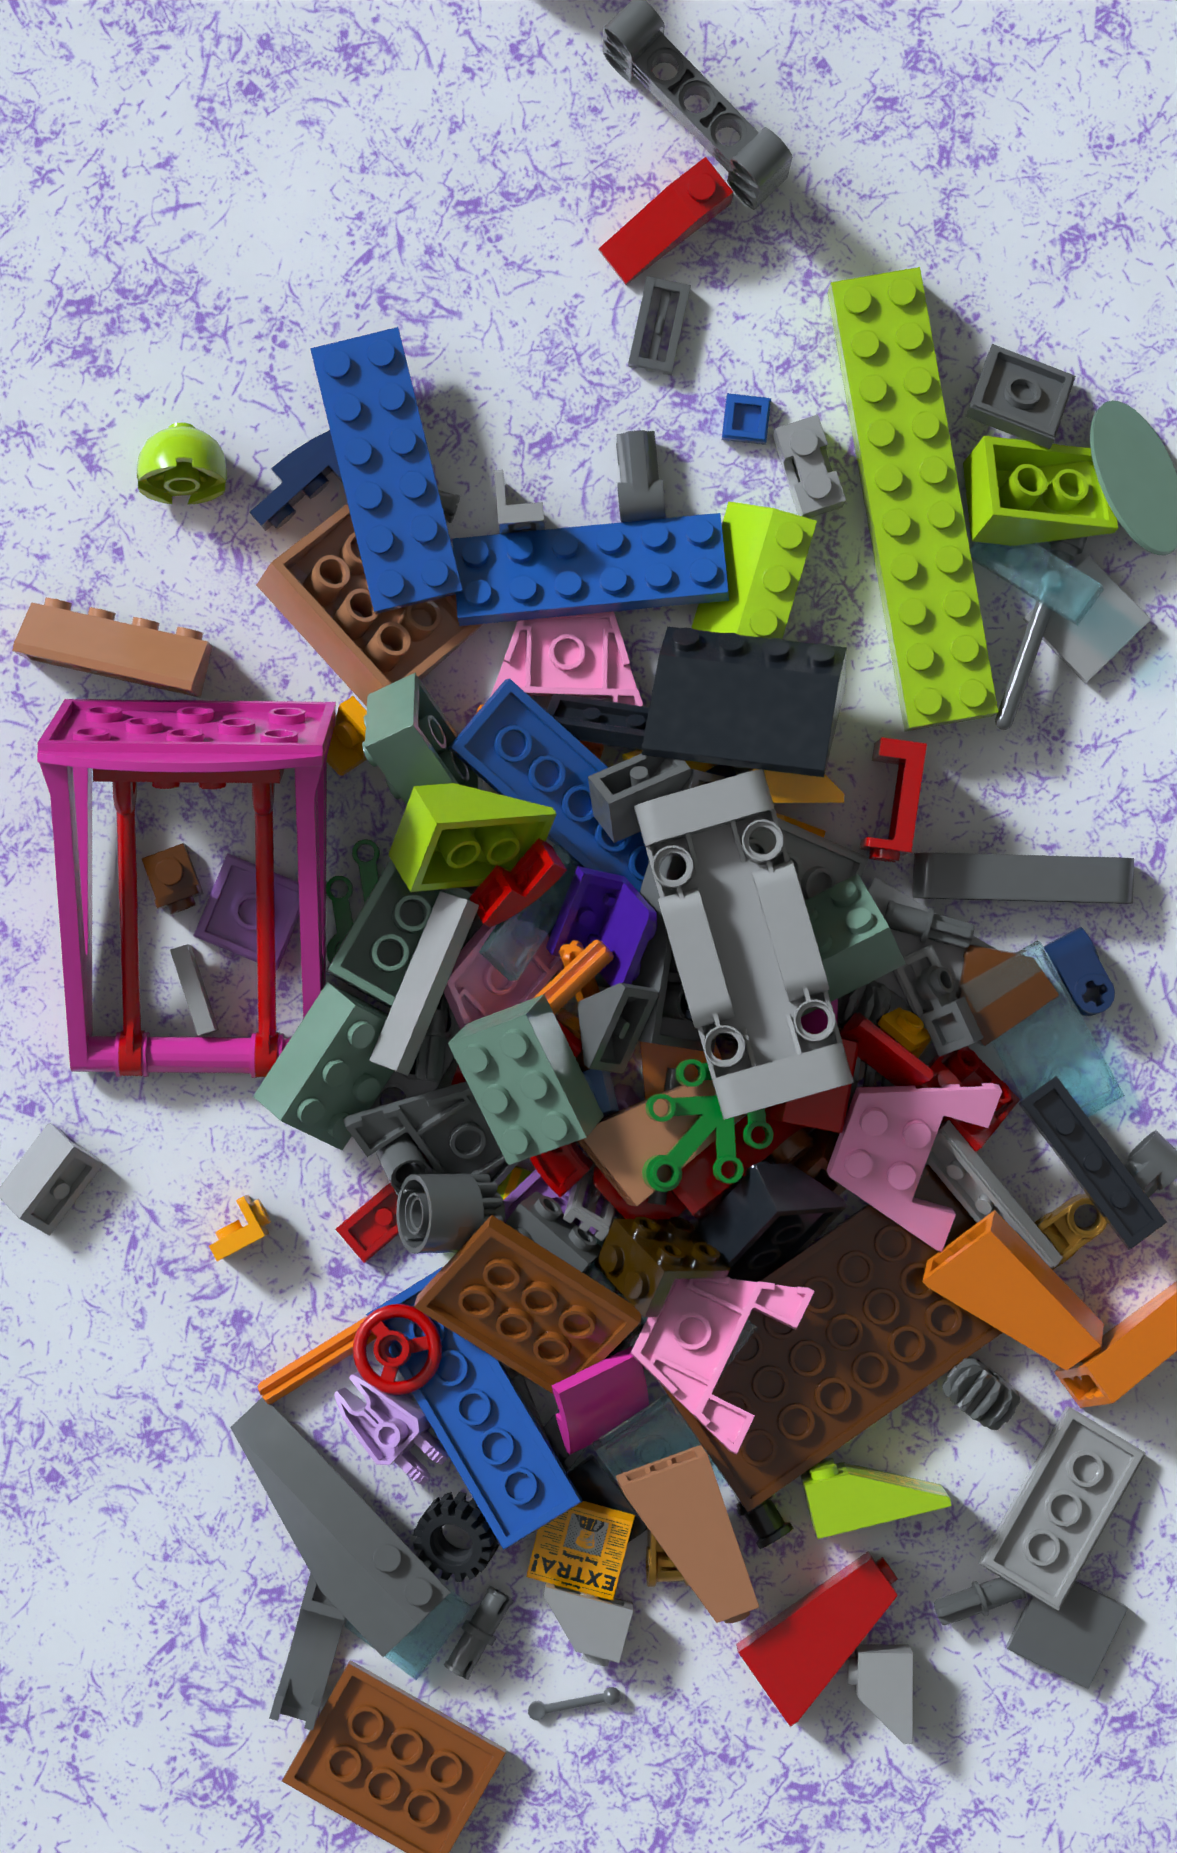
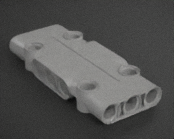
(743, 943)

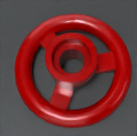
(385, 1336)

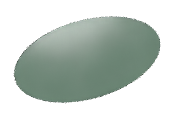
(1135, 476)

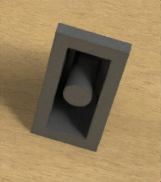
(630, 783)

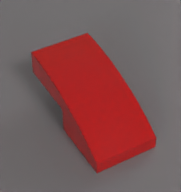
(510, 892)

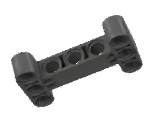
(636, 44)

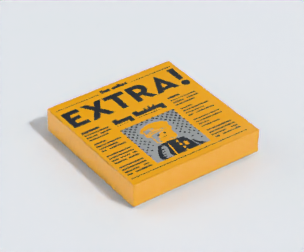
(582, 1549)

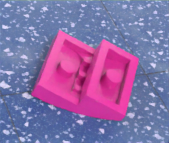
(599, 1399)

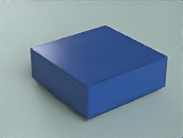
(746, 419)

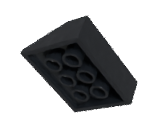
(745, 701)

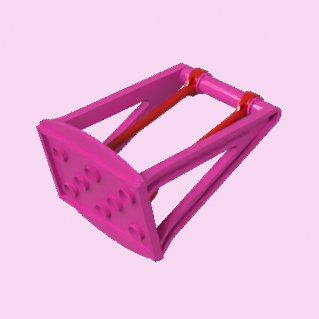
(171, 746)

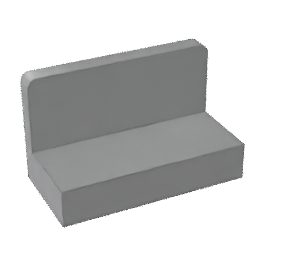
(517, 516)
(48, 1179)

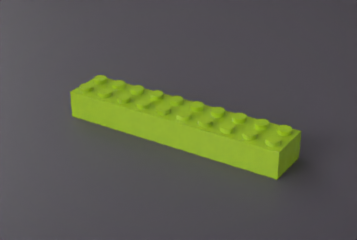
(912, 499)

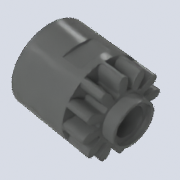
(445, 1210)

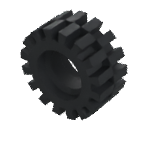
(445, 1555)

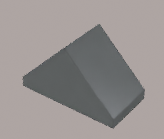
(613, 1024)

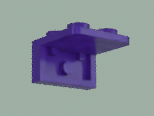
(610, 911)

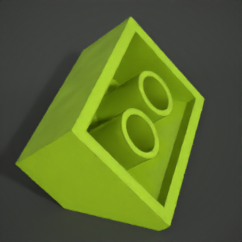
(763, 570)

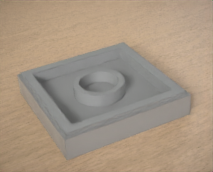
(1103, 630)

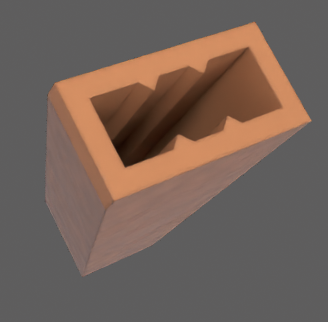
(629, 1138)
(690, 1521)

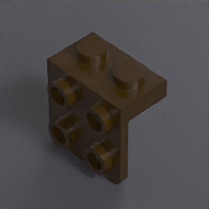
(649, 1254)

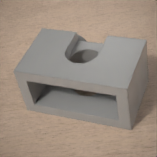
(818, 485)

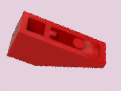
(667, 220)

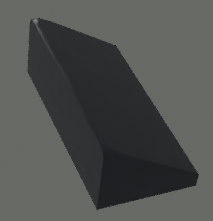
(598, 1488)

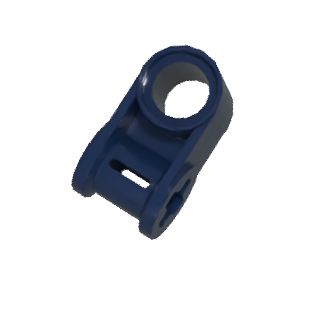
(1078, 965)

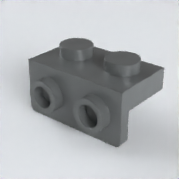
(543, 1222)

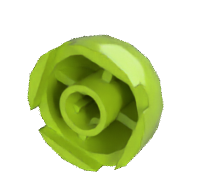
(181, 464)

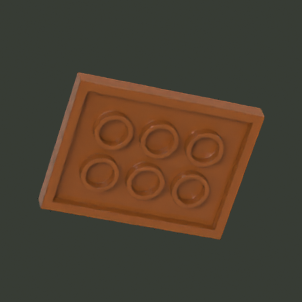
(526, 1306)
(393, 1764)

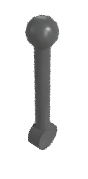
(538, 1709)

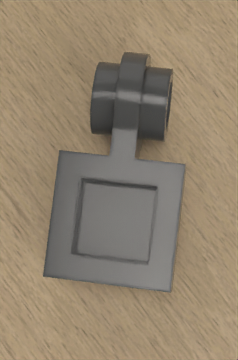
(949, 1023)

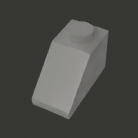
(591, 1622)
(885, 1685)

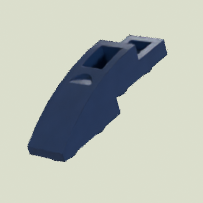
(301, 474)

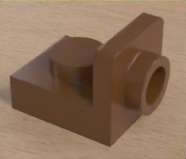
(173, 878)

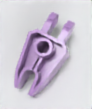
(389, 1428)

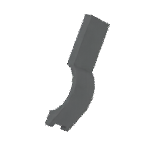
(309, 1658)

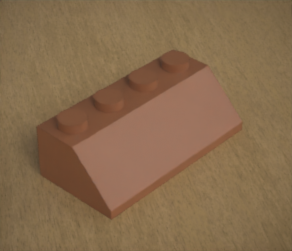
(114, 648)

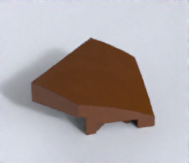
(1013, 1005)

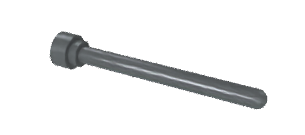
(1066, 551)

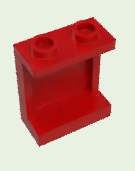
(910, 762)

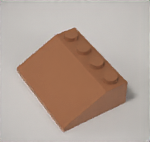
(327, 600)

